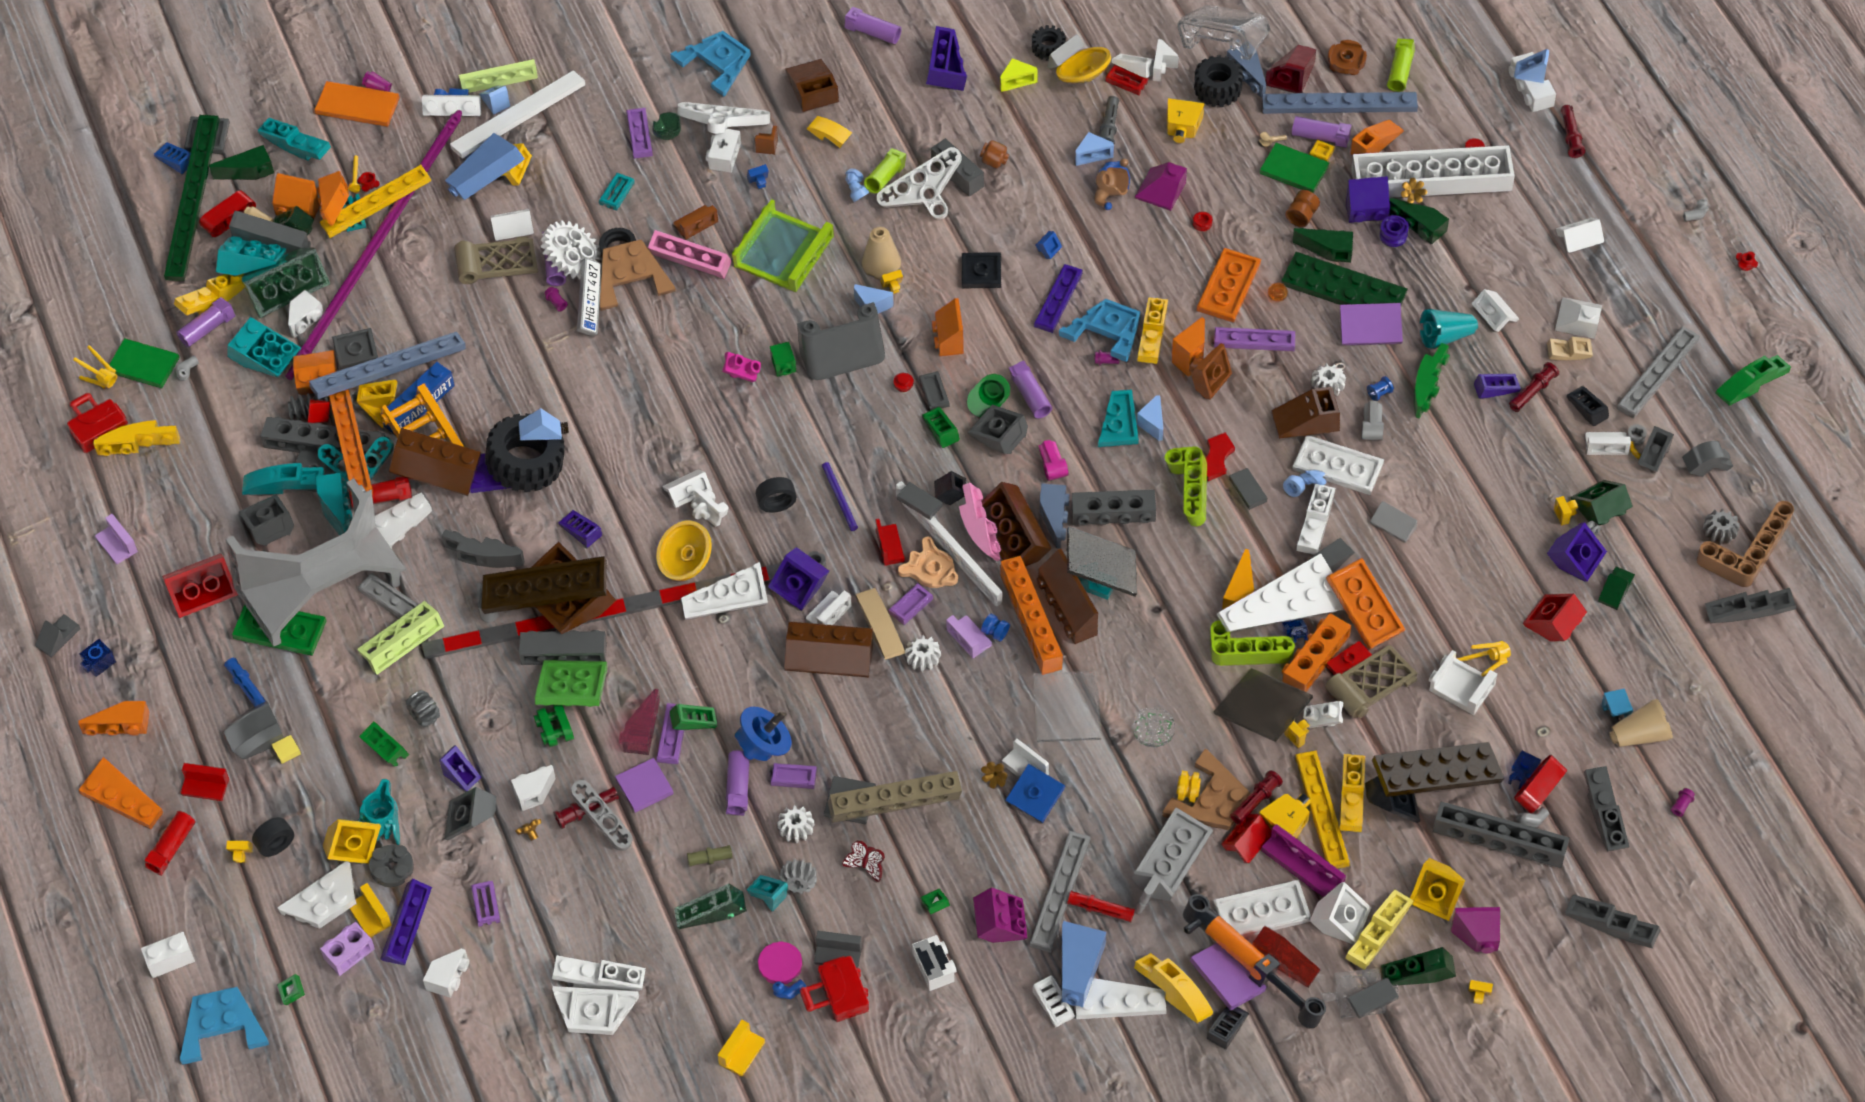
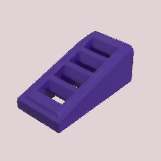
(1486, 390)
(588, 539)

